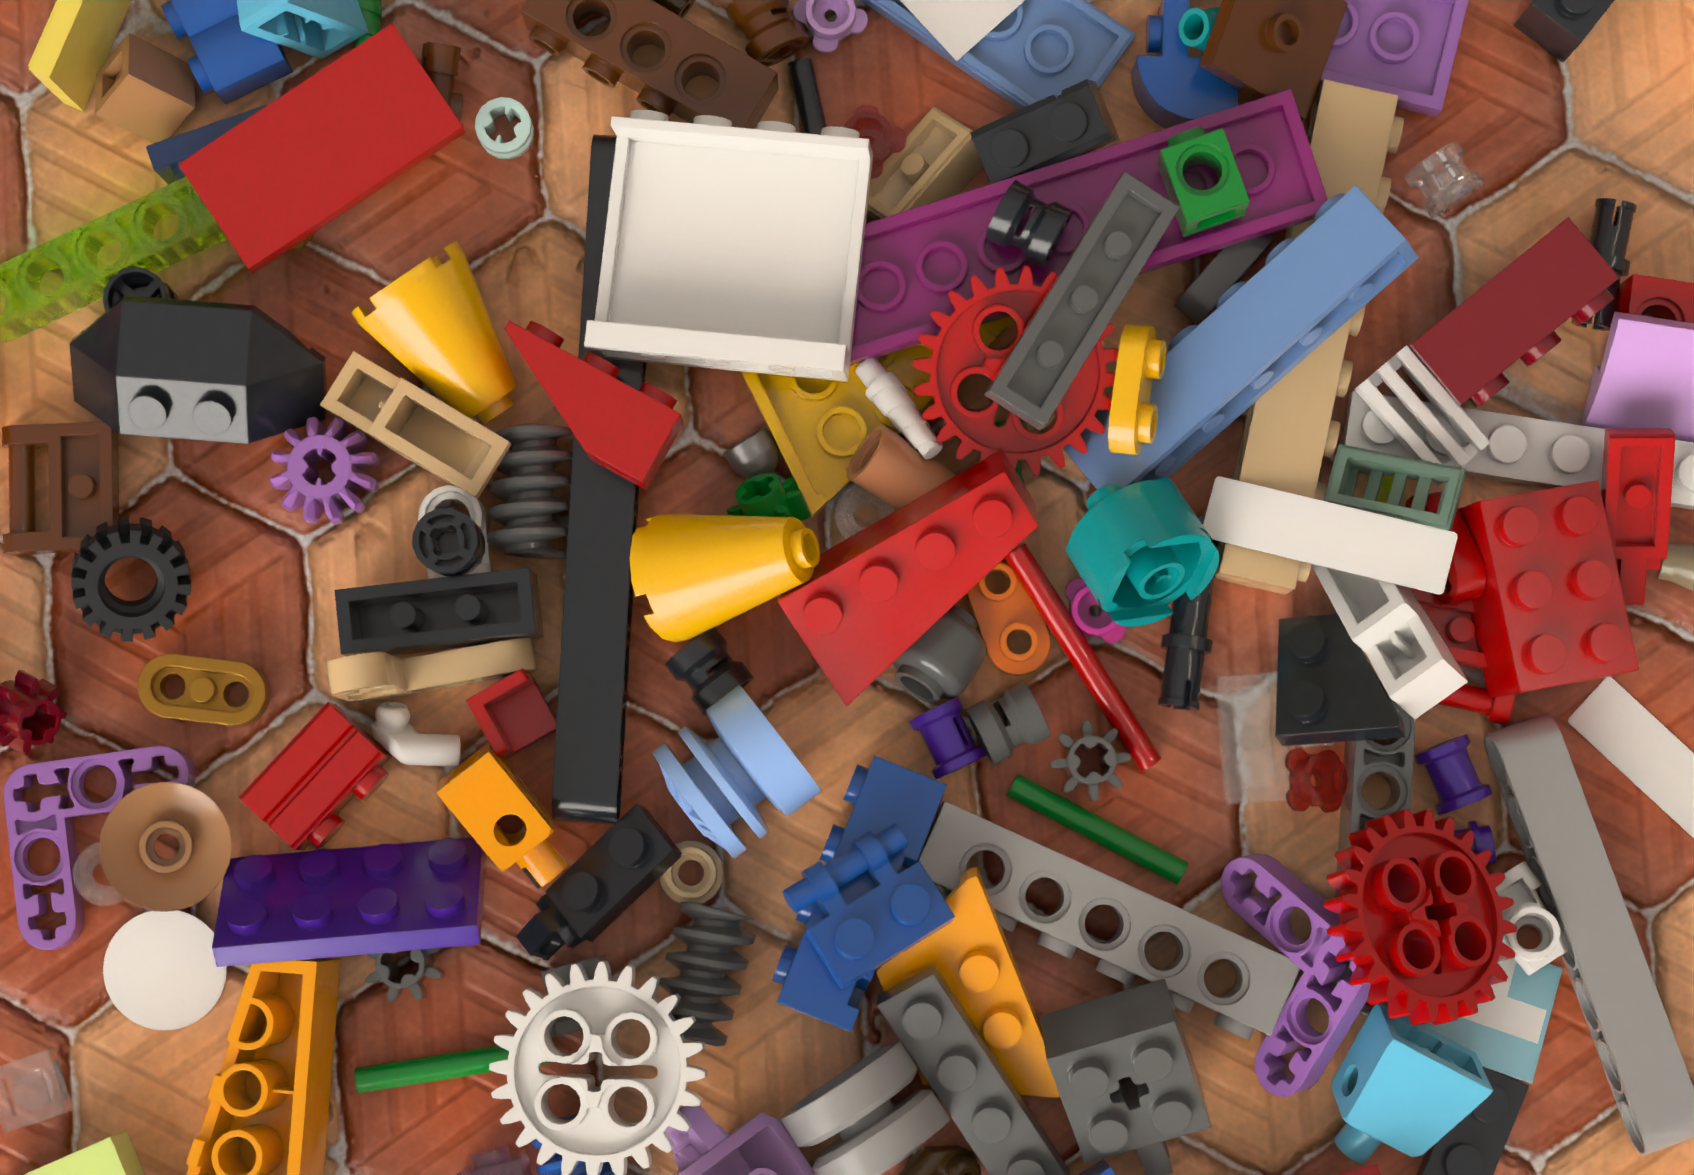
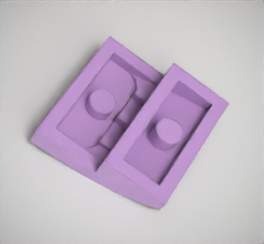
(1644, 377)

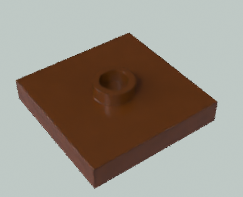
(1273, 46)

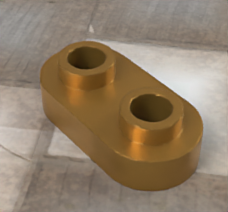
(205, 690)

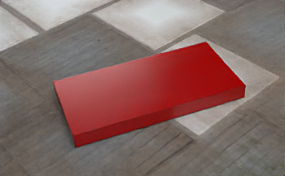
(322, 148)

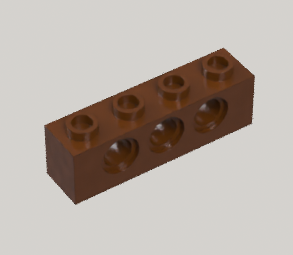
(744, 83)

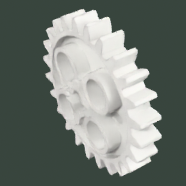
(597, 1130)

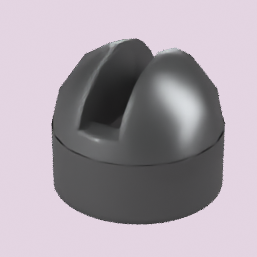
(753, 455)

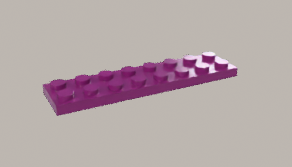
(938, 246)

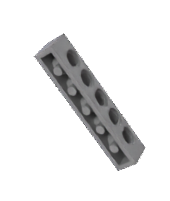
(1261, 974)

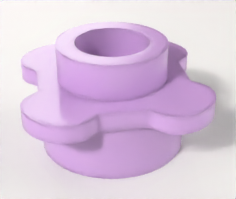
(825, 33)

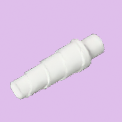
(893, 402)

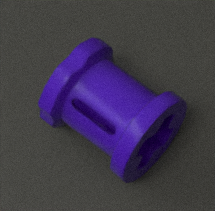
(947, 738)
(1452, 774)

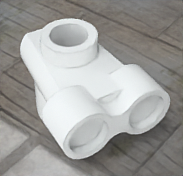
(1530, 911)

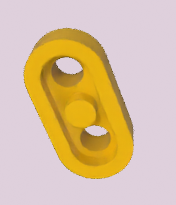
(1138, 363)

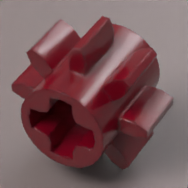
(28, 712)

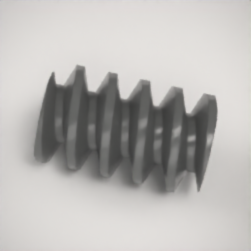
(530, 492)
(705, 969)

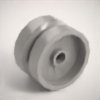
(859, 1109)

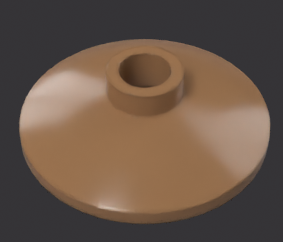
(130, 853)

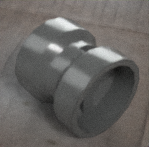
(1022, 716)

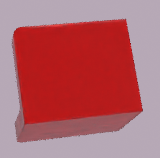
(513, 713)

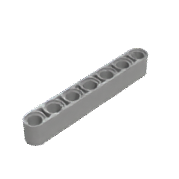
(1596, 927)

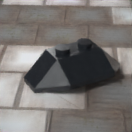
(196, 371)

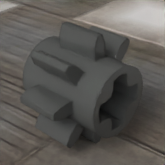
(1107, 760)
(389, 971)

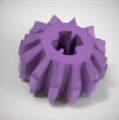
(302, 473)

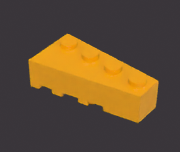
(275, 1077)

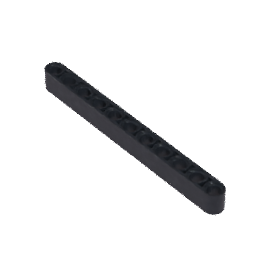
(596, 582)

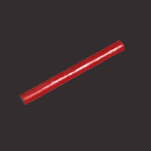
(1082, 657)

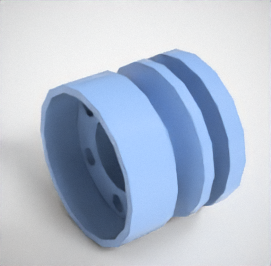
(735, 772)

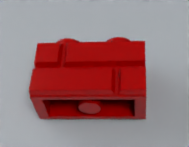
(317, 779)

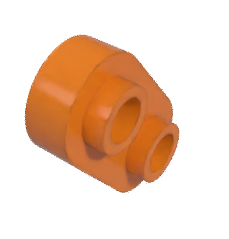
(1004, 614)

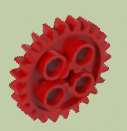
(960, 352)
(1420, 917)

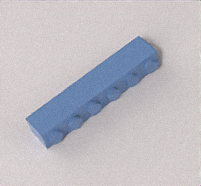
(1257, 336)

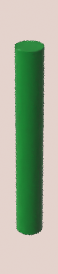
(1097, 829)
(428, 1068)

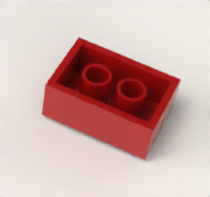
(1550, 591)

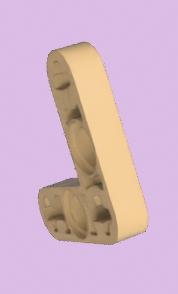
(384, 676)

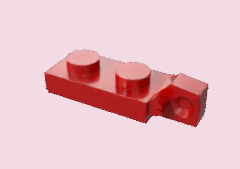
(1638, 502)

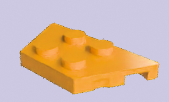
(985, 981)

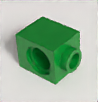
(1202, 207)

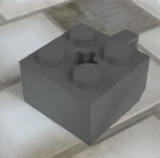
(1125, 1075)

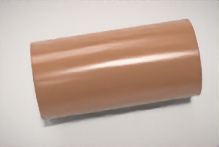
(894, 469)

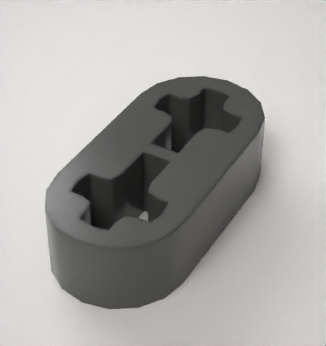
(1219, 276)

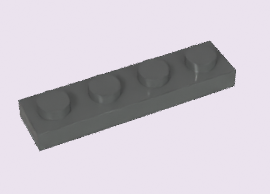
(1081, 301)
(968, 1077)

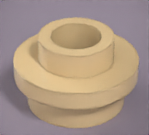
(711, 881)

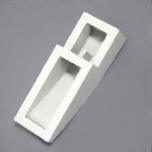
(1395, 637)

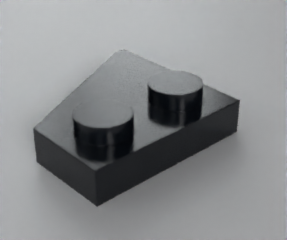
(1328, 687)

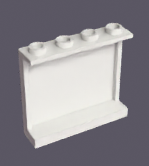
(732, 246)

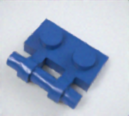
(877, 924)

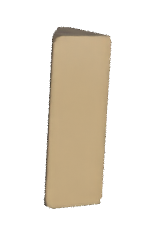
(931, 167)

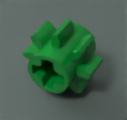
(770, 498)

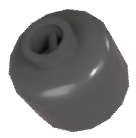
(942, 658)

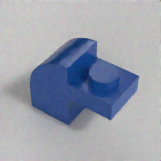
(1171, 84)

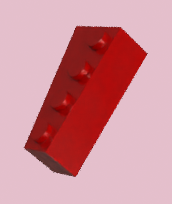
(907, 571)

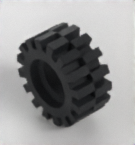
(125, 616)

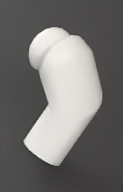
(409, 745)

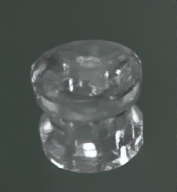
(1444, 179)

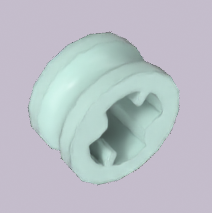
(485, 126)

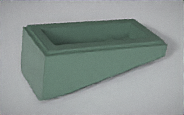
(1354, 460)

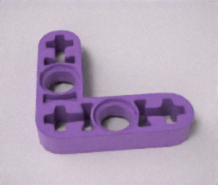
(56, 823)
(1313, 957)

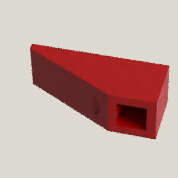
(611, 420)

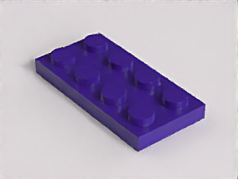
(350, 902)

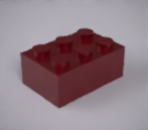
(1516, 315)

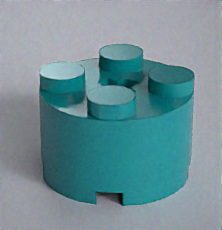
(1141, 550)

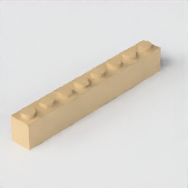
(1292, 422)

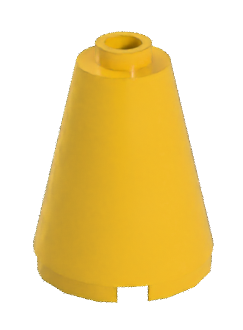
(444, 335)
(716, 567)

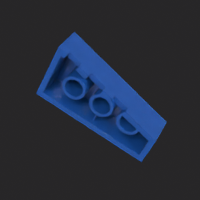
(881, 797)

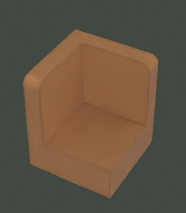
(145, 90)

